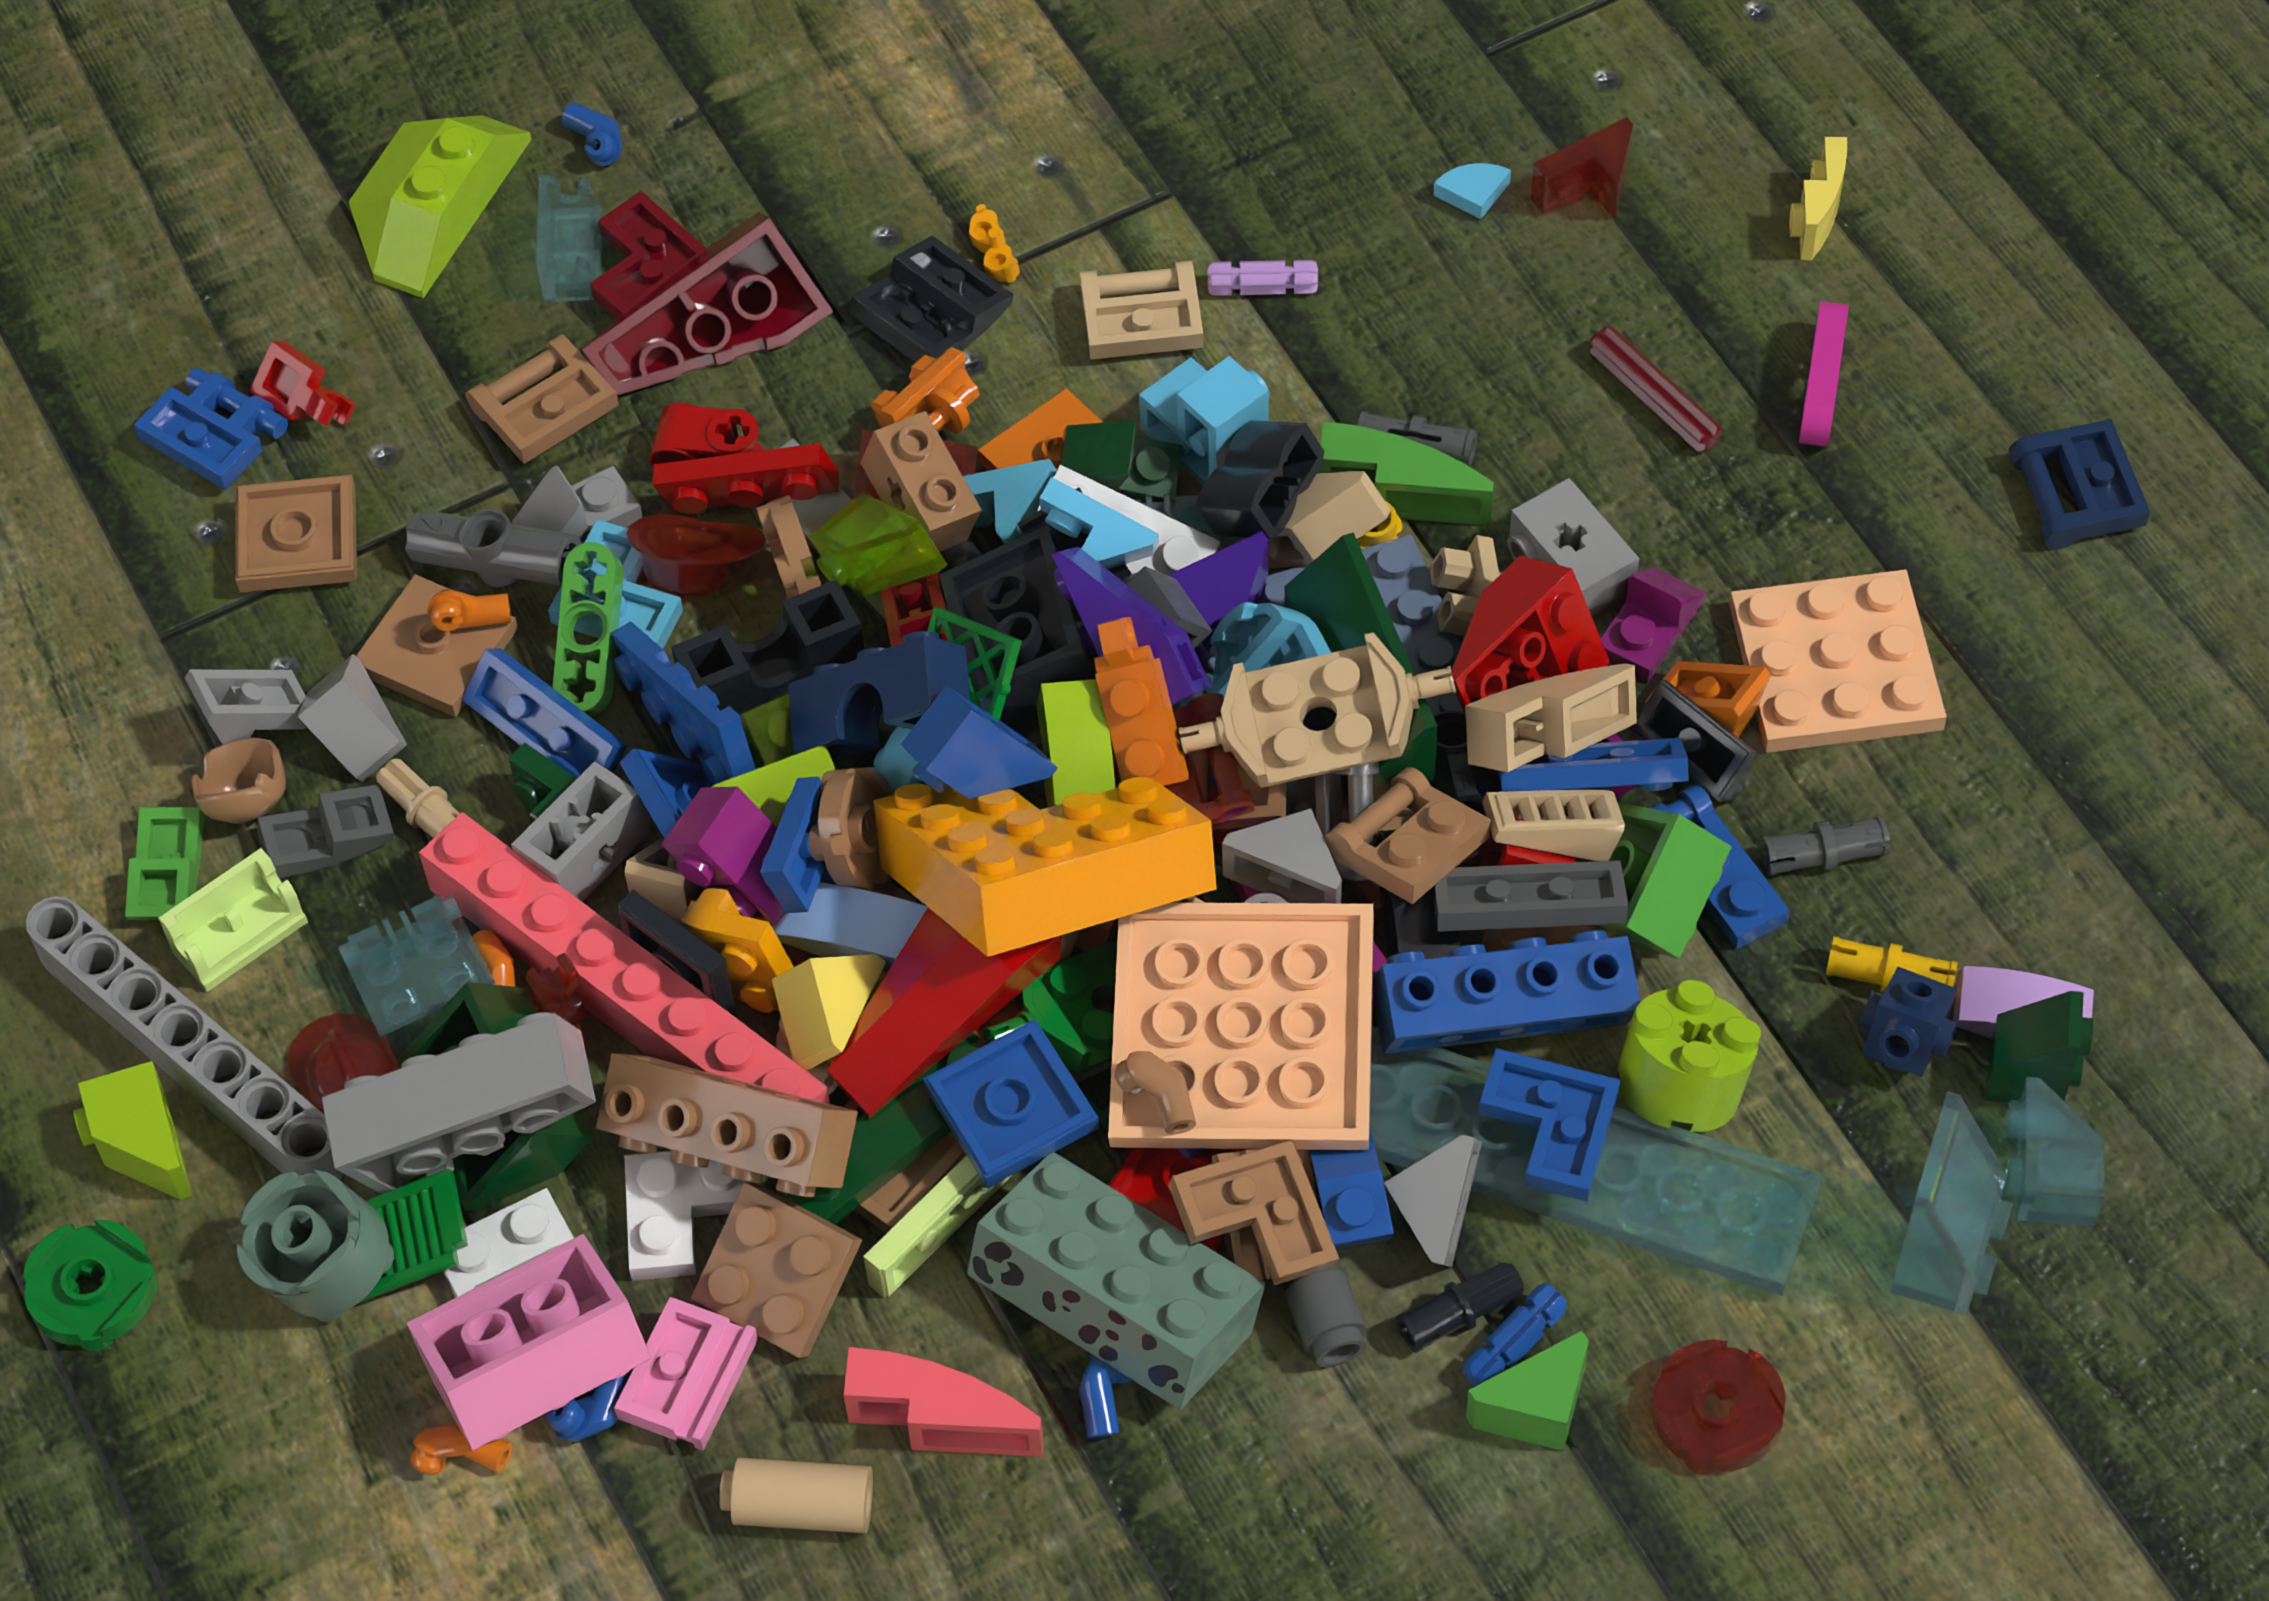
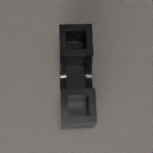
(814, 632)

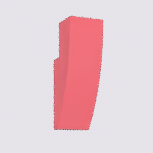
(938, 1405)

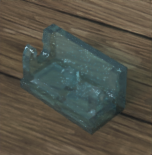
(567, 241)

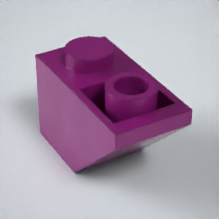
(723, 847)

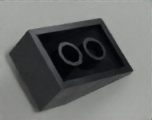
(1018, 596)

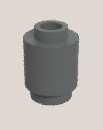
(1327, 1317)

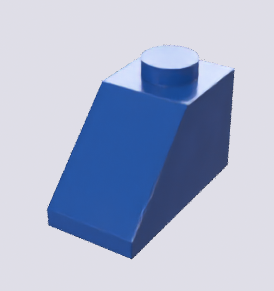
(971, 749)
(1352, 1196)

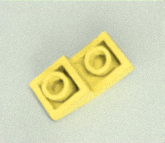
(1820, 198)

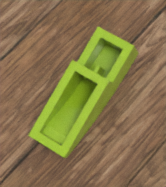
(1075, 739)

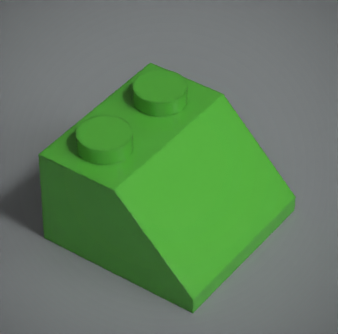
(1667, 877)

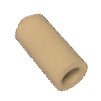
(798, 1495)

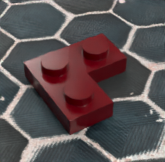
(653, 252)

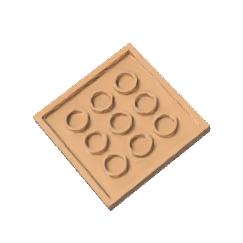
(1259, 1017)

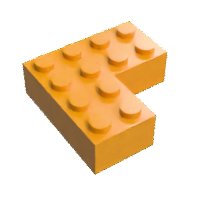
(1033, 874)

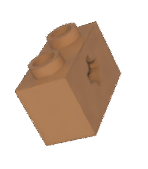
(921, 479)

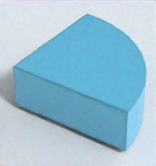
(1473, 187)

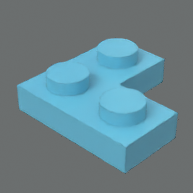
(645, 607)

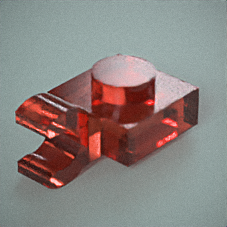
(556, 991)

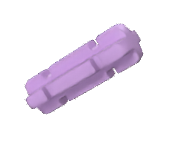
(1262, 277)

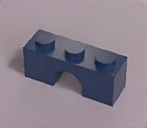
(844, 701)

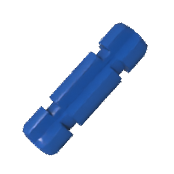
(1515, 1335)

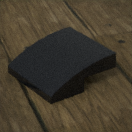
(931, 301)

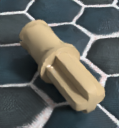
(424, 805)

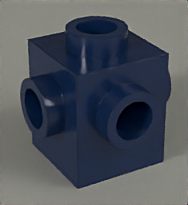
(1909, 1022)

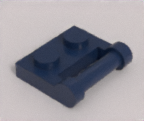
(2097, 476)

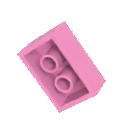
(529, 1341)

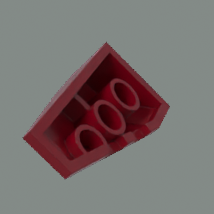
(720, 306)

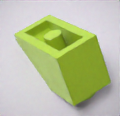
(133, 1128)

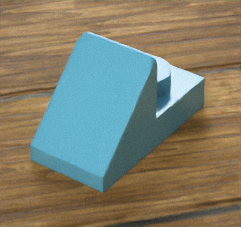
(1009, 495)
(1112, 536)

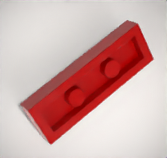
(746, 478)

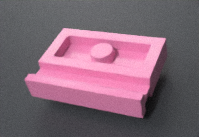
(690, 1373)

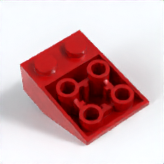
(1526, 630)

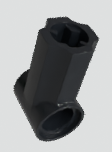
(1452, 772)

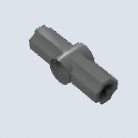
(489, 546)

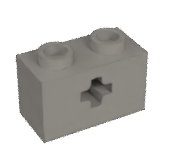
(1572, 533)
(586, 831)

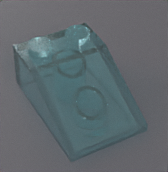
(1953, 1216)

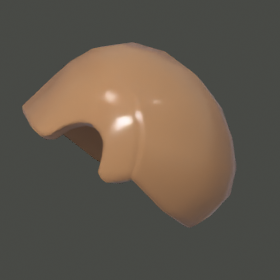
(240, 780)

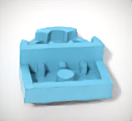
(1262, 638)

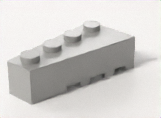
(457, 1102)

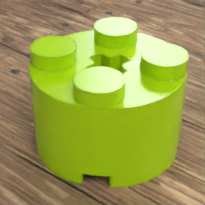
(1687, 1057)

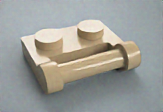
(1141, 321)

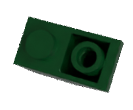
(2039, 1042)

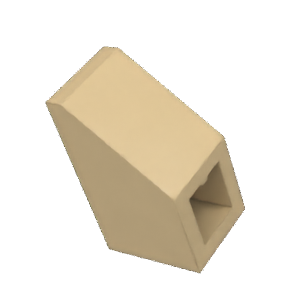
(1325, 512)

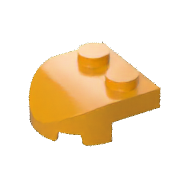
(748, 944)

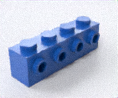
(1504, 992)

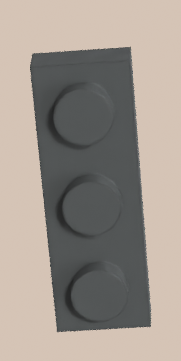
(1531, 896)

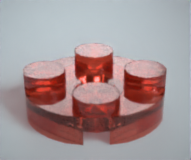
(1709, 1441)

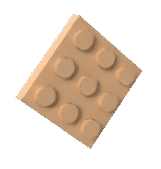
(1840, 660)

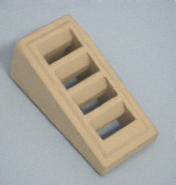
(1557, 821)

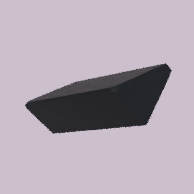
(1715, 754)

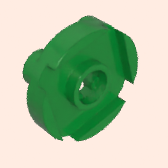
(94, 1317)

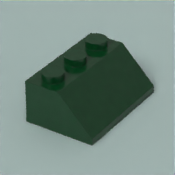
(525, 1156)

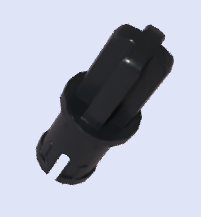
(1459, 1306)

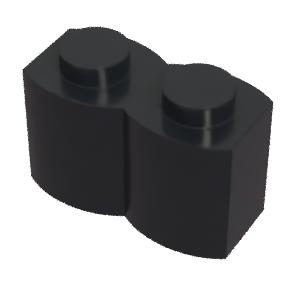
(1260, 479)

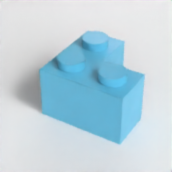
(1203, 411)

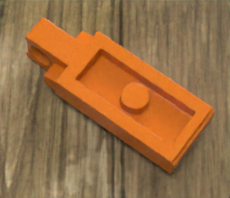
(1137, 707)

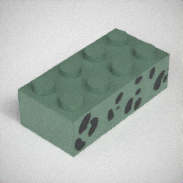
(1115, 1279)

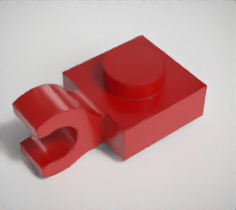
(294, 387)

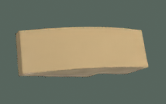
(1550, 717)

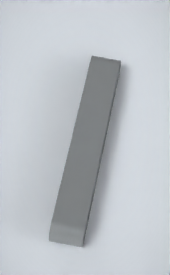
(167, 1022)

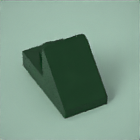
(1121, 460)

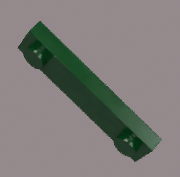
(886, 1144)

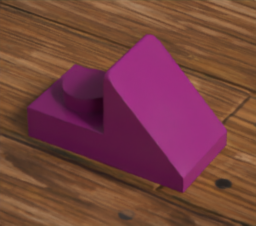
(1650, 620)

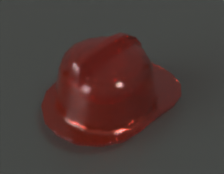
(691, 553)
(335, 1052)

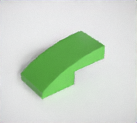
(164, 861)

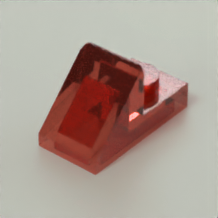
(1590, 164)

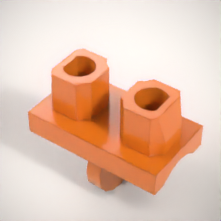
(935, 387)

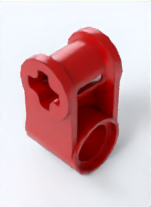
(702, 432)

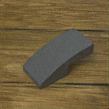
(336, 831)

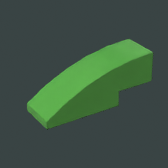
(1409, 474)

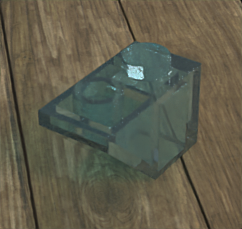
(2057, 1160)

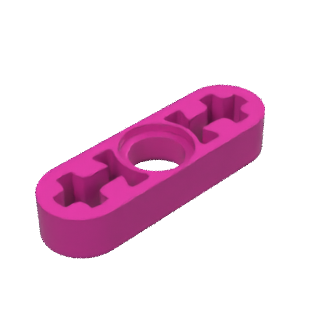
(1824, 373)

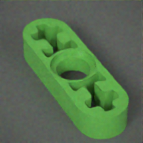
(607, 588)

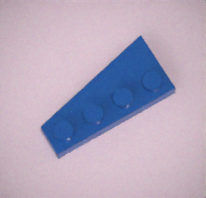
(691, 712)

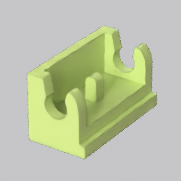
(232, 920)

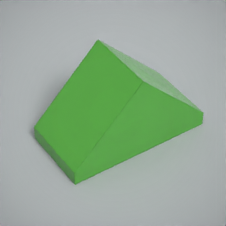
(1533, 1397)

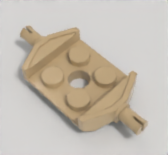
(1268, 707)

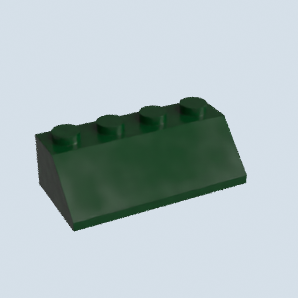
(1345, 605)

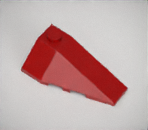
(927, 1006)

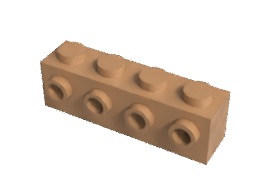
(726, 1122)

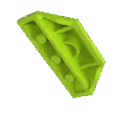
(430, 194)

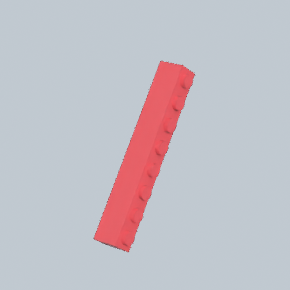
(618, 977)

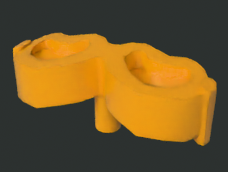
(990, 239)

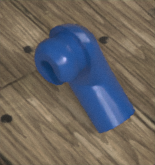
(601, 133)
(1098, 1398)
(590, 1414)

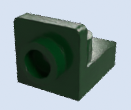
(537, 779)

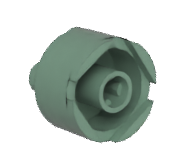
(313, 1244)

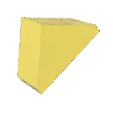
(823, 1003)

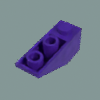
(1105, 597)

